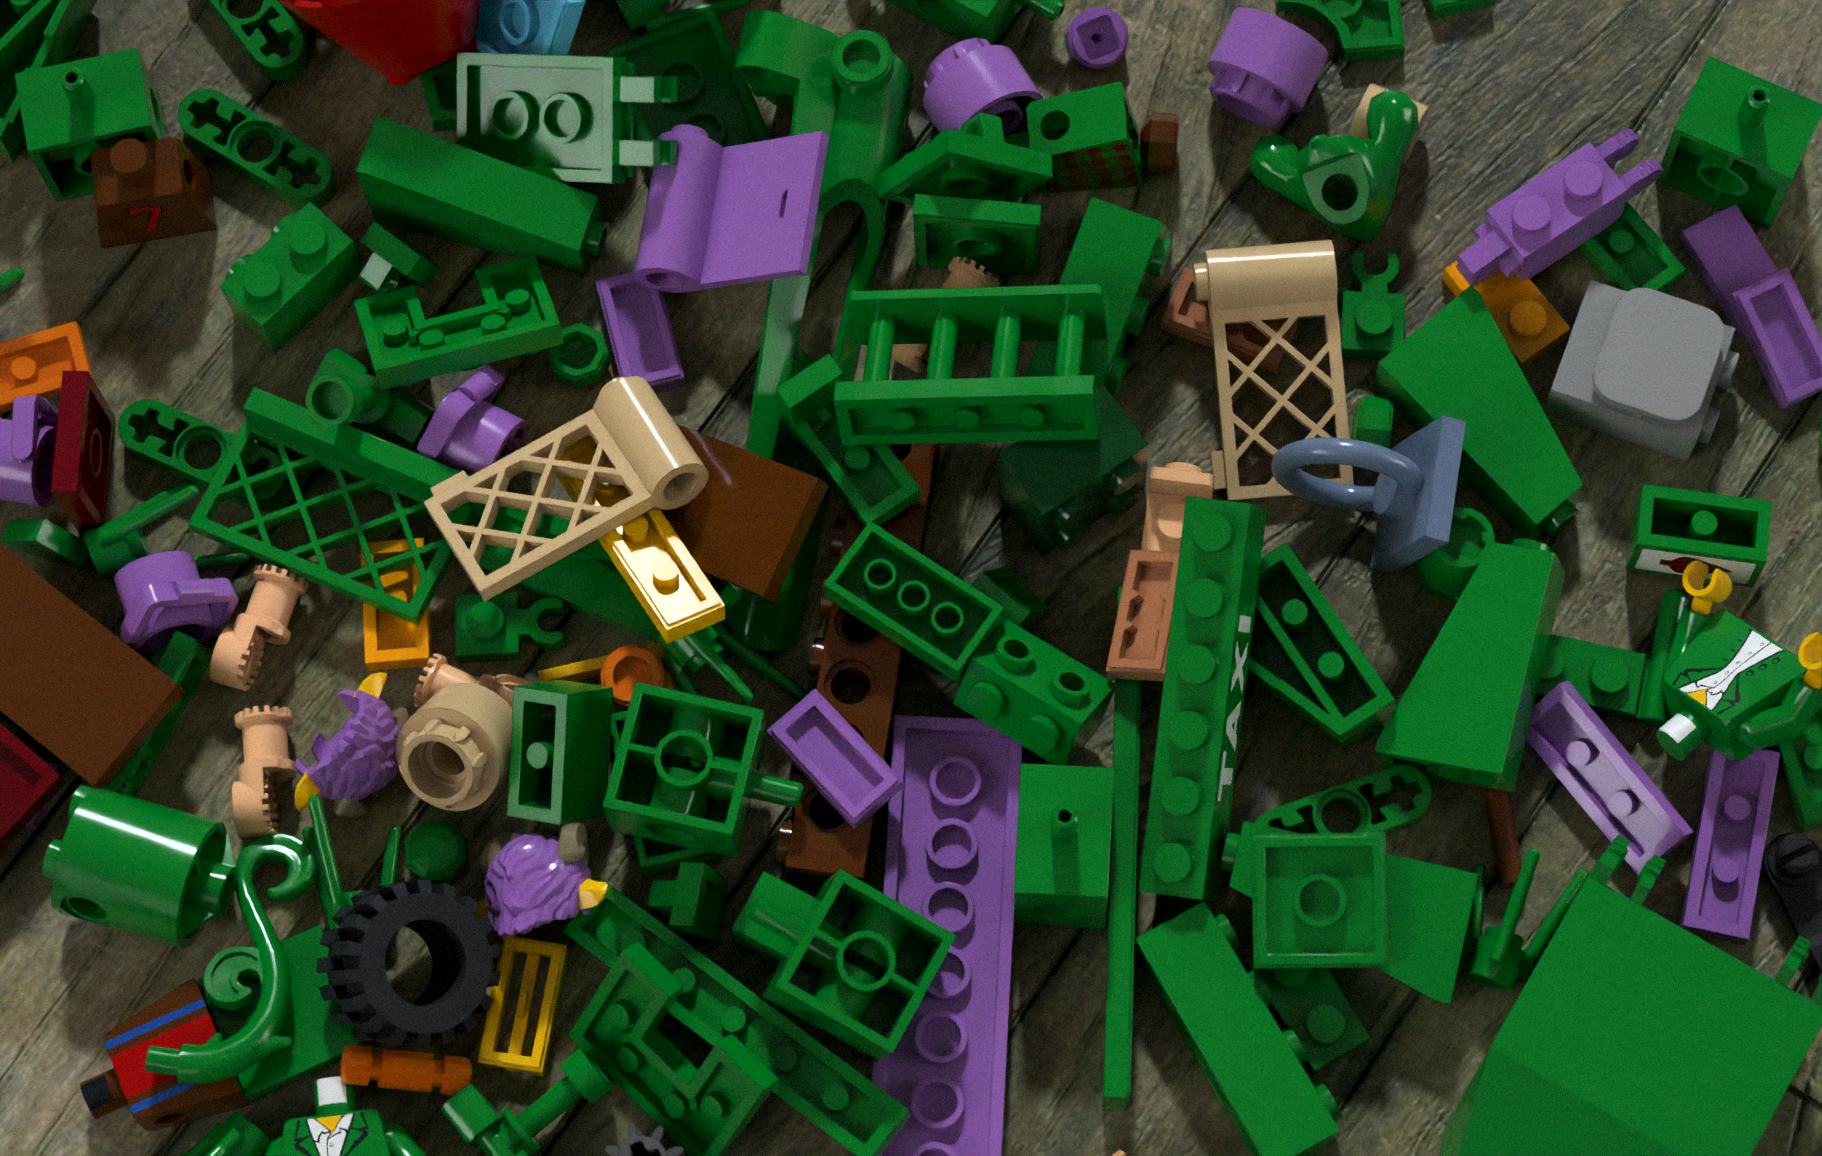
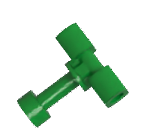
(349, 392)
(515, 1134)

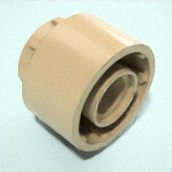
(456, 747)

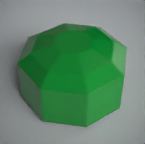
(581, 358)
(1373, 421)
(437, 853)

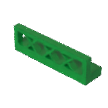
(583, 579)

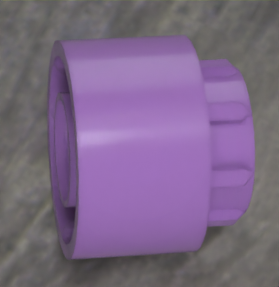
(1264, 67)
(976, 80)

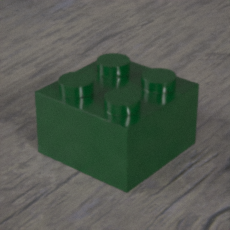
(1069, 484)

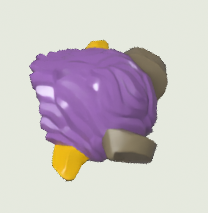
(359, 756)
(537, 879)

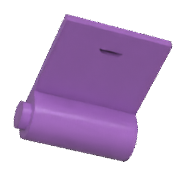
(730, 211)

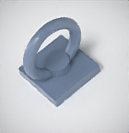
(1410, 495)

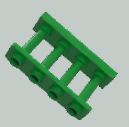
(972, 408)

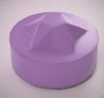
(1096, 38)

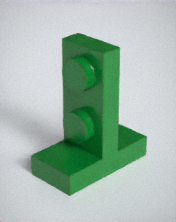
(864, 475)

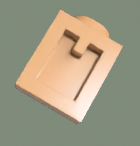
(1167, 501)

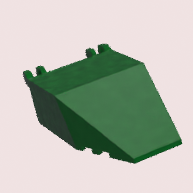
(1636, 1040)

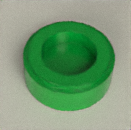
(862, 62)

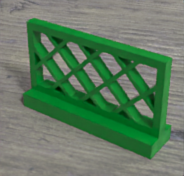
(347, 453)

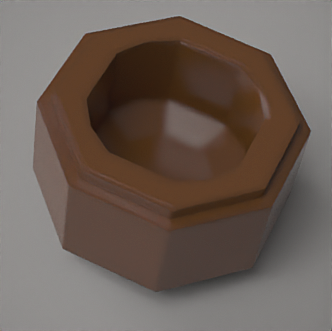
(1159, 143)

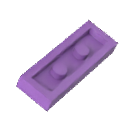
(1604, 776)
(1729, 846)

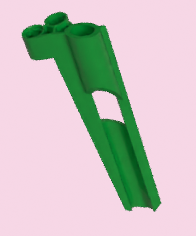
(866, 133)

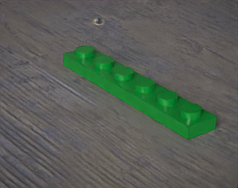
(717, 1004)

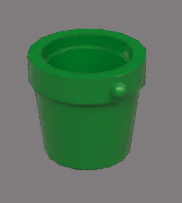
(1452, 565)

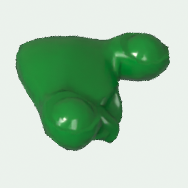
(1342, 177)

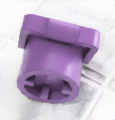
(469, 429)
(28, 452)
(167, 595)

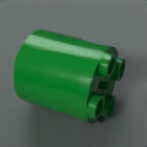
(141, 867)

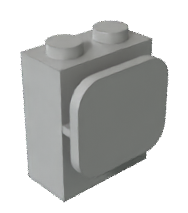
(1644, 369)

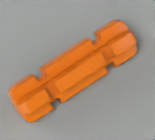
(404, 1070)

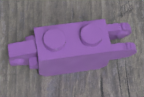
(1556, 211)

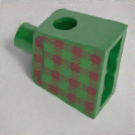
(1089, 138)

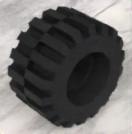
(458, 957)

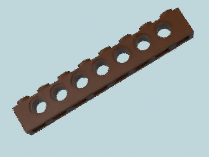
(809, 850)

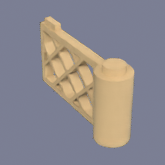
(1261, 287)
(630, 433)

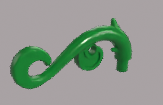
(224, 973)

